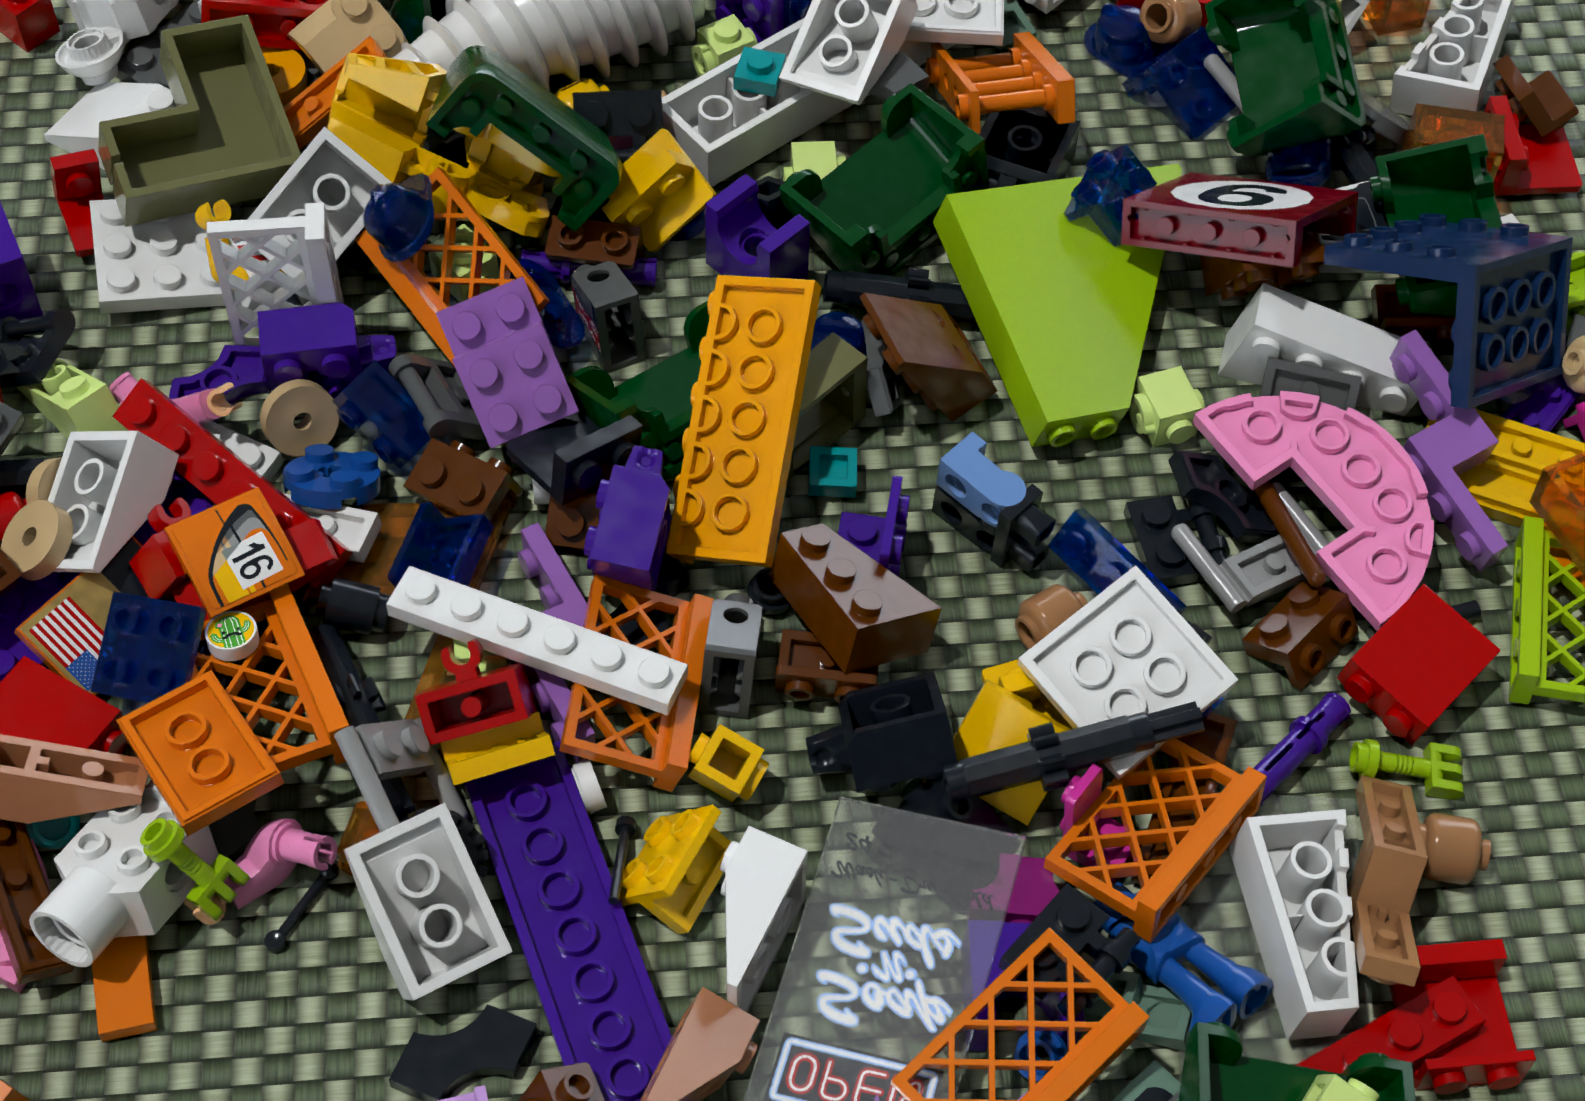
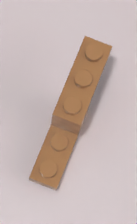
(1386, 882)

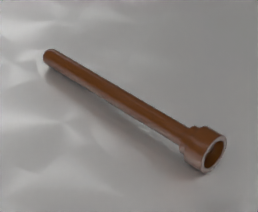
(1291, 534)

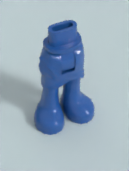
(1161, 961)

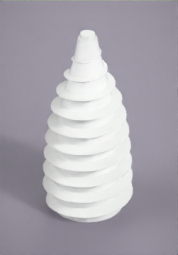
(553, 35)

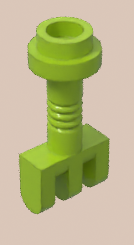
(1436, 767)
(164, 841)

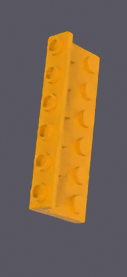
(743, 420)

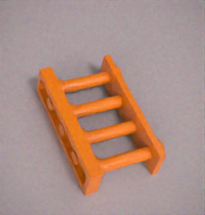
(1003, 81)

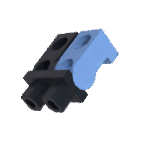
(991, 506)

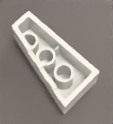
(1455, 59)
(1314, 335)
(1300, 915)

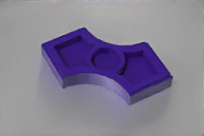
(235, 365)

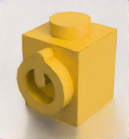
(727, 764)

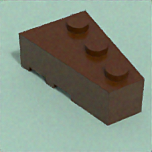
(851, 600)

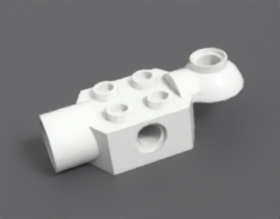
(103, 34)
(112, 884)

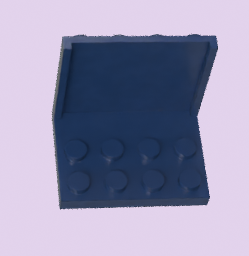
(1508, 295)

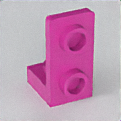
(1077, 799)

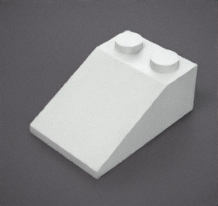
(847, 45)
(80, 125)
(327, 174)
(108, 489)
(762, 897)
(426, 903)

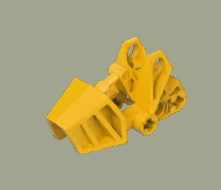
(383, 117)

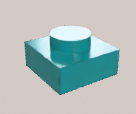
(759, 71)
(832, 471)

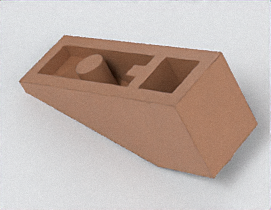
(63, 781)
(703, 1050)

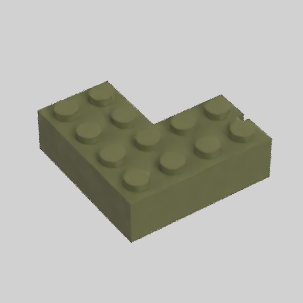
(220, 139)

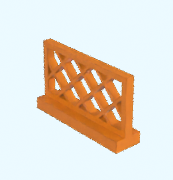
(419, 290)
(307, 681)
(673, 732)
(1187, 862)
(1065, 1077)

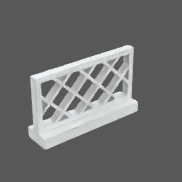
(315, 260)

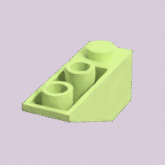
(74, 400)

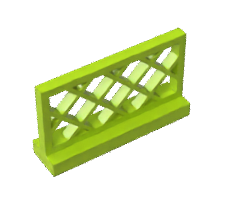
(1531, 619)

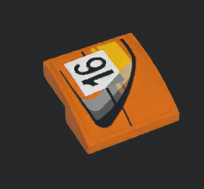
(234, 552)

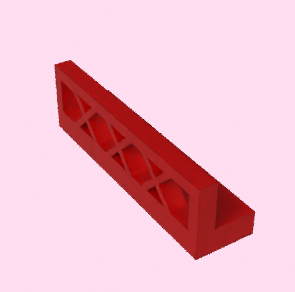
(269, 18)

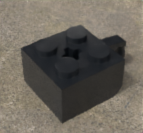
(1027, 147)
(887, 735)

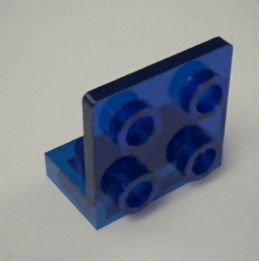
(1185, 83)
(147, 647)

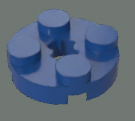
(328, 477)

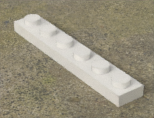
(538, 640)

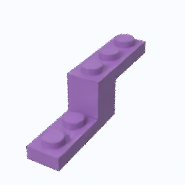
(1448, 450)
(561, 601)

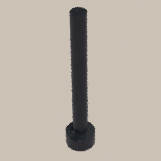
(624, 828)

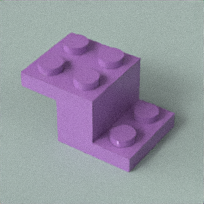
(506, 362)

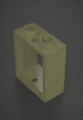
(831, 397)

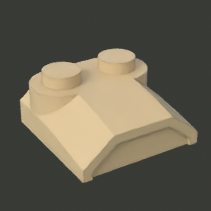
(341, 27)

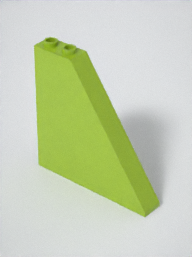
(1053, 303)

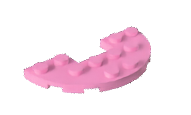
(1354, 472)

